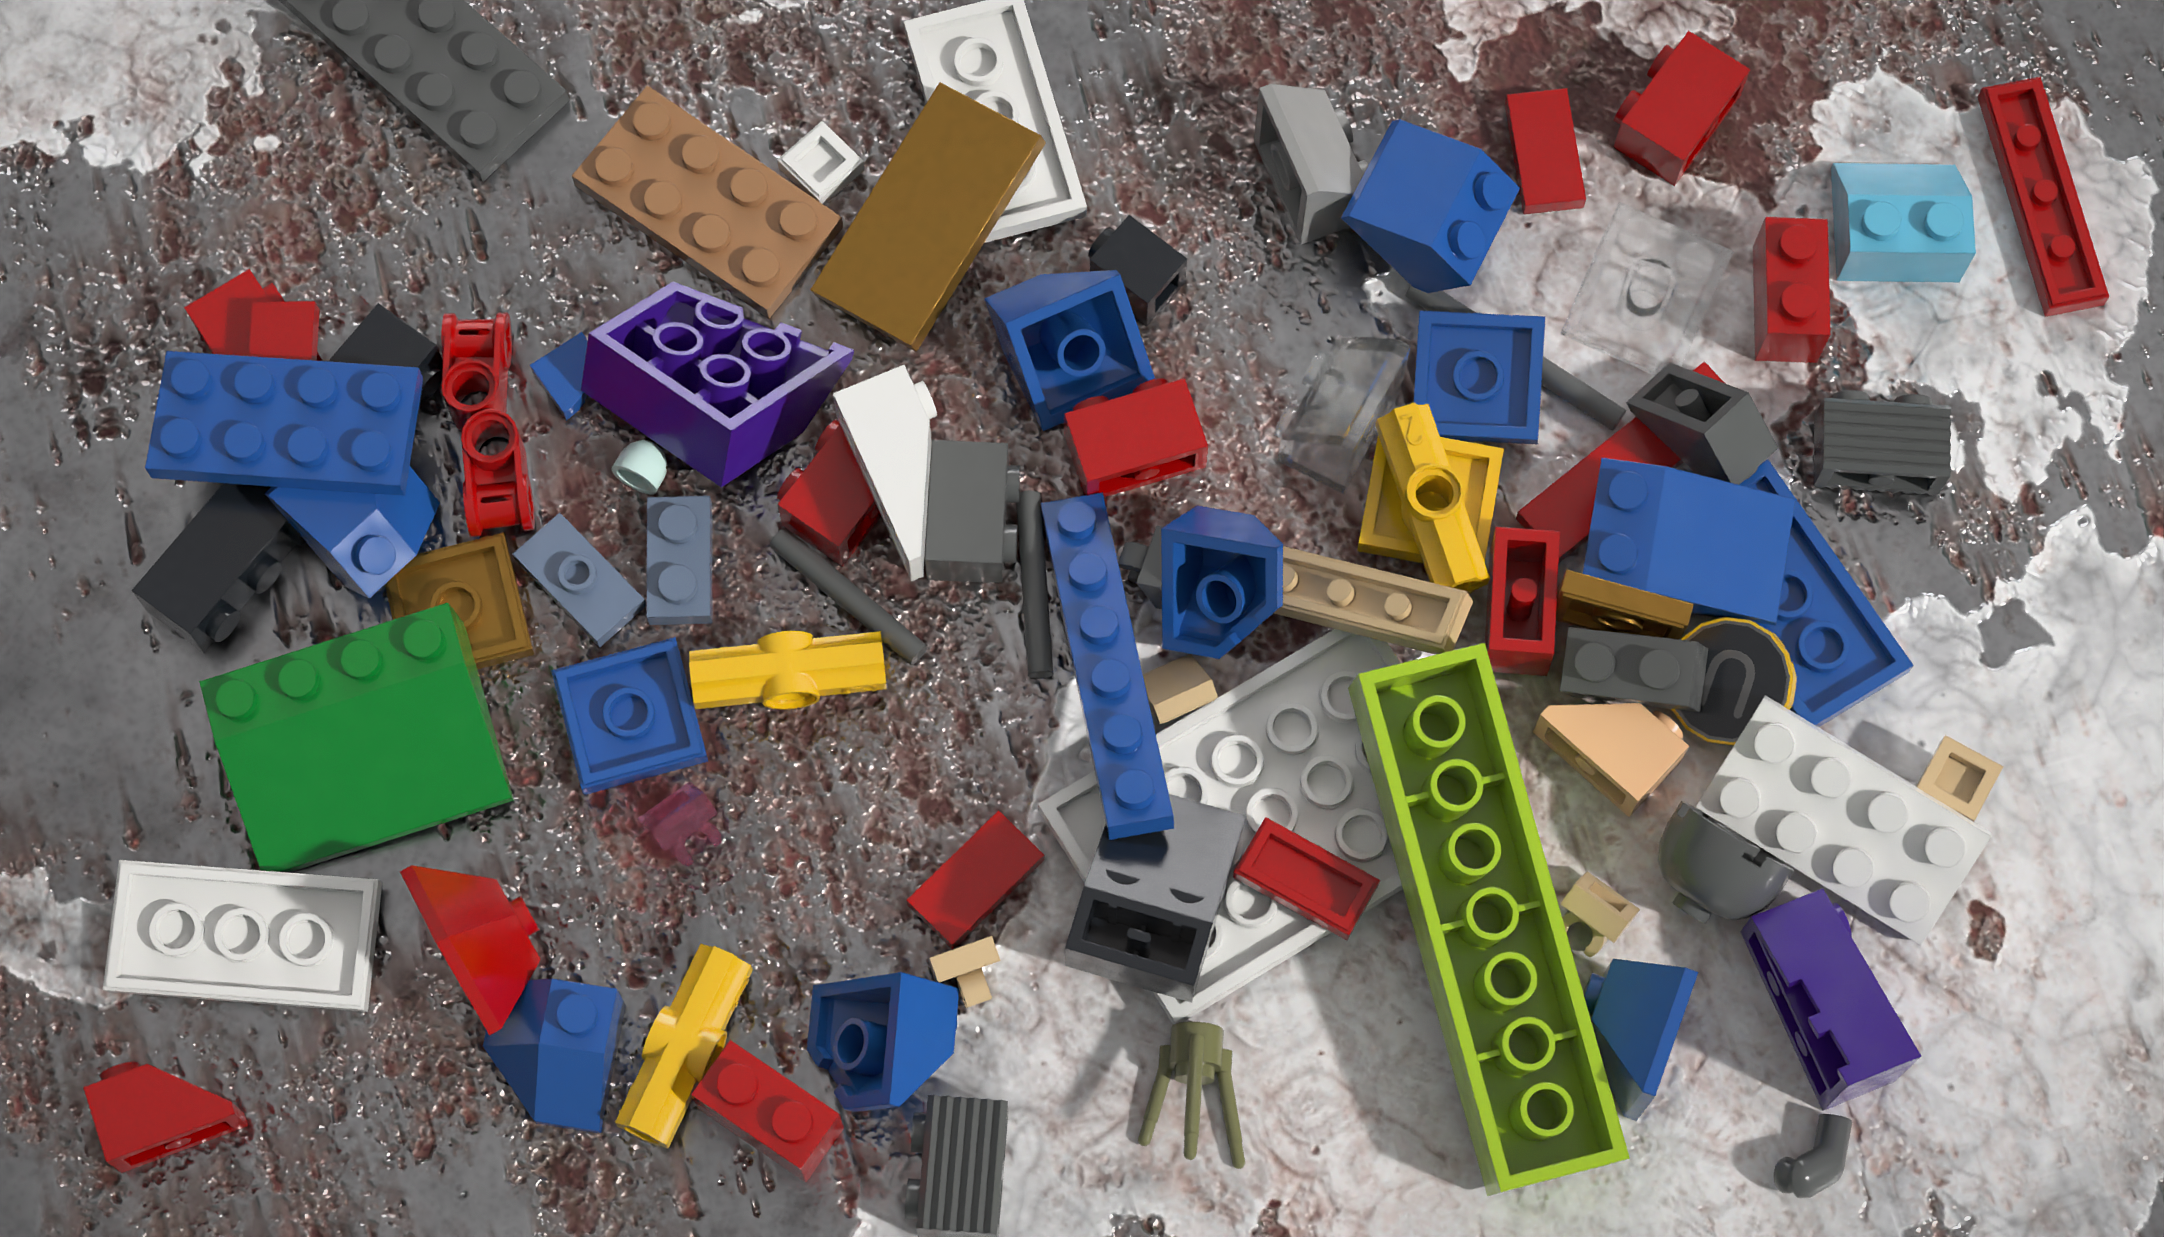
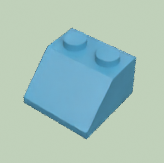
(1901, 222)

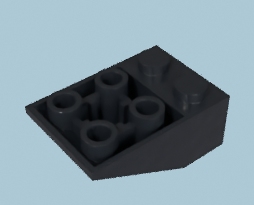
(1156, 901)

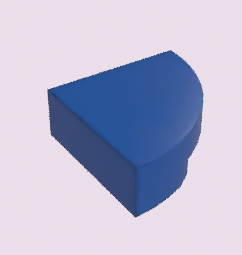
(562, 373)

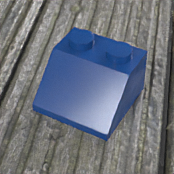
(1430, 206)

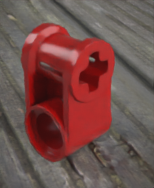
(474, 360)
(498, 485)

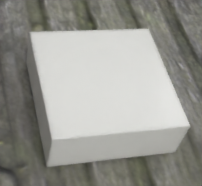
(821, 164)

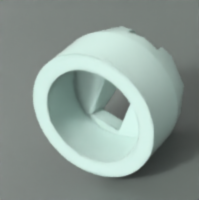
(641, 466)

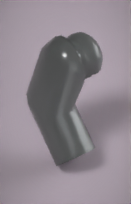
(1821, 1165)

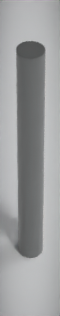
(1553, 376)

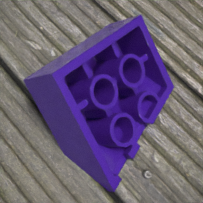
(709, 379)

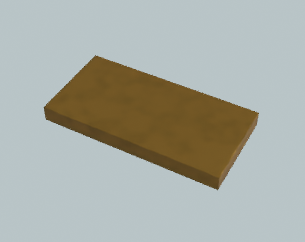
(928, 216)

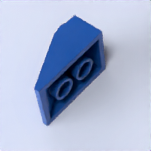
(1690, 539)

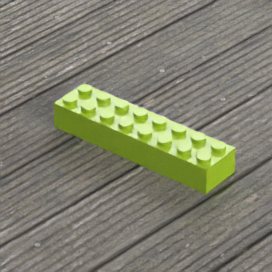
(1487, 920)

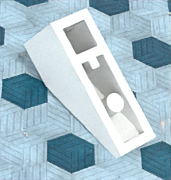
(892, 443)

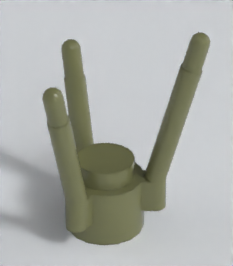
(1195, 1056)

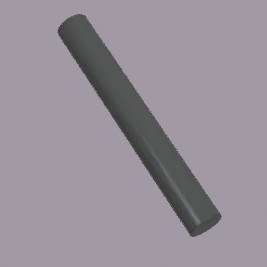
(1034, 585)
(848, 595)

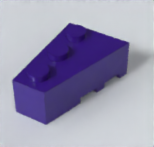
(1828, 999)

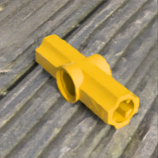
(1421, 466)
(787, 670)
(683, 1045)

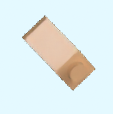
(1615, 747)

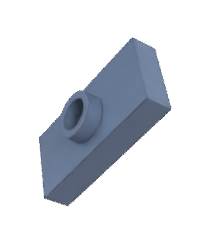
(579, 580)

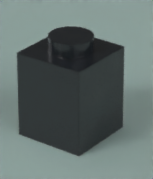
(1146, 263)

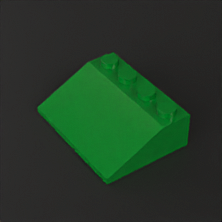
(357, 740)

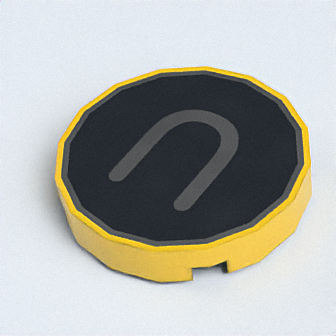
(1740, 670)

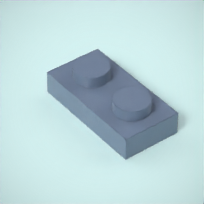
(679, 560)

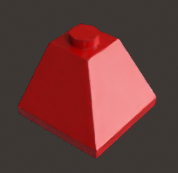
(478, 936)

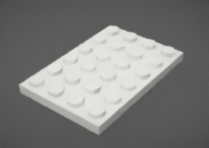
(1274, 751)

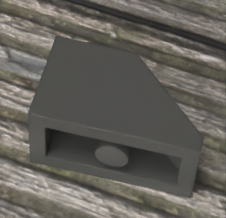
(1705, 423)

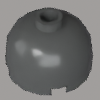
(1717, 868)

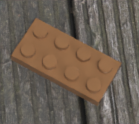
(708, 201)

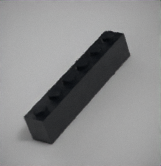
(239, 534)

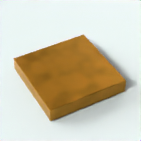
(480, 588)
(1619, 608)

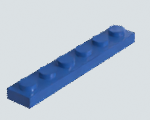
(1107, 667)

